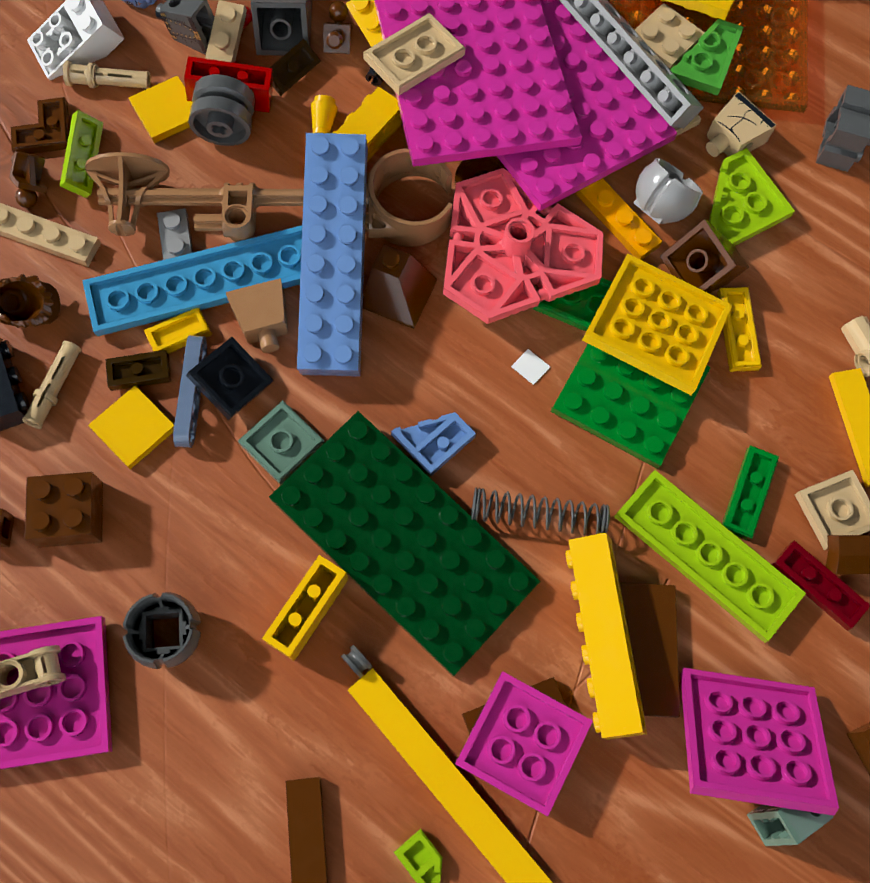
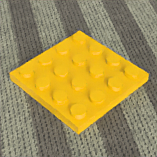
(658, 324)

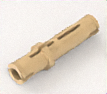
(46, 395)

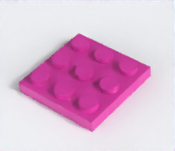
(524, 743)

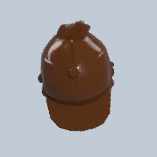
(28, 301)

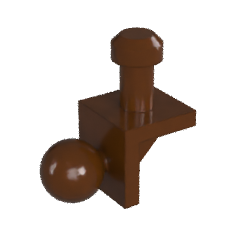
(337, 34)
(26, 175)

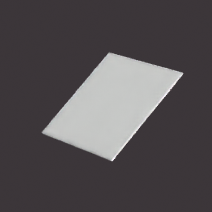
(530, 366)

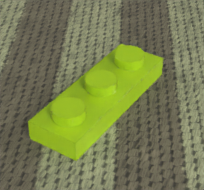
(81, 145)

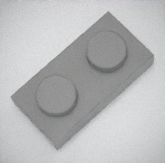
(174, 233)

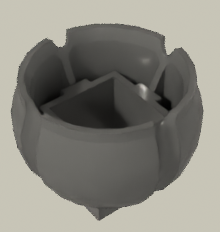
(140, 629)

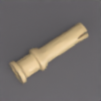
(95, 76)

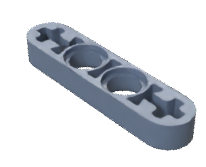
(189, 394)

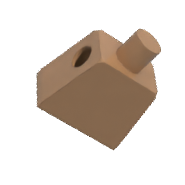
(261, 313)

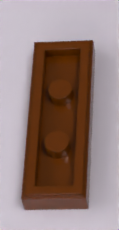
(306, 831)

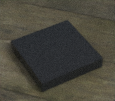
(229, 378)

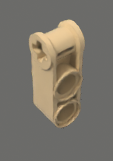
(36, 670)

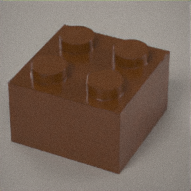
(64, 509)

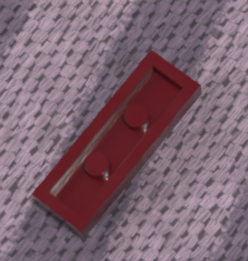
(821, 585)

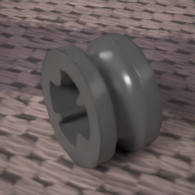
(356, 661)

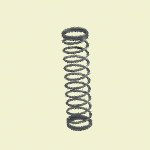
(602, 517)

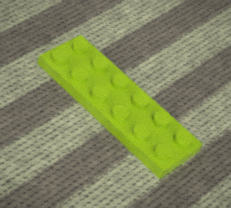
(710, 556)

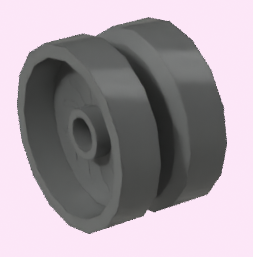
(222, 110)

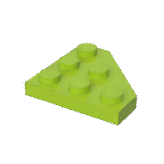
(746, 199)

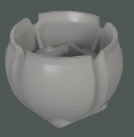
(665, 193)

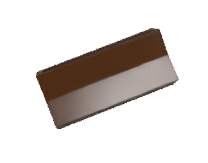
(848, 554)

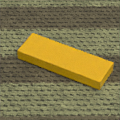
(740, 331)

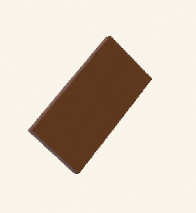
(653, 640)

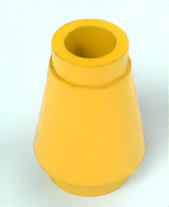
(323, 113)

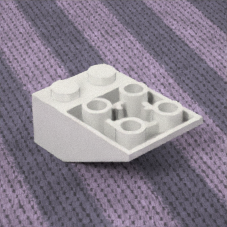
(77, 33)

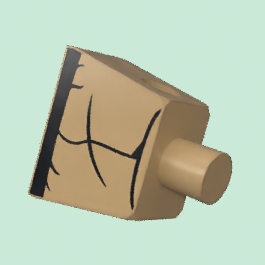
(738, 127)

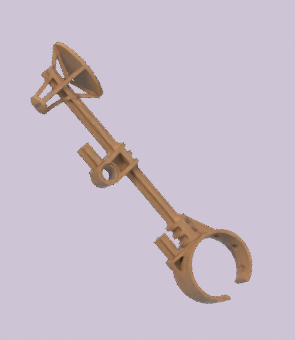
(241, 201)

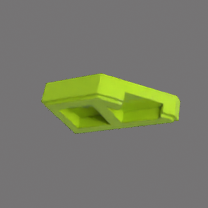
(420, 858)

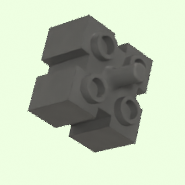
(846, 130)

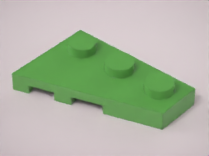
(709, 60)

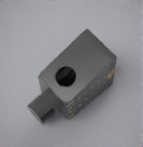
(188, 22)

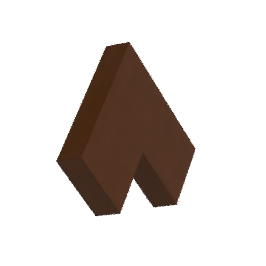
(49, 133)

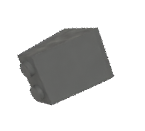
(280, 25)

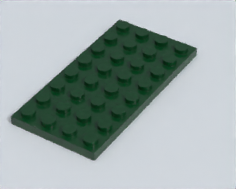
(405, 542)

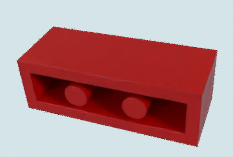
(256, 77)

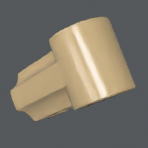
(858, 335)

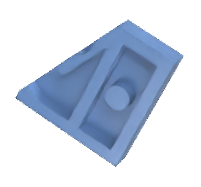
(435, 441)

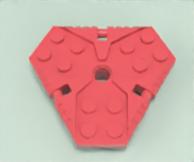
(507, 249)

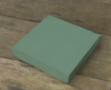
(281, 442)

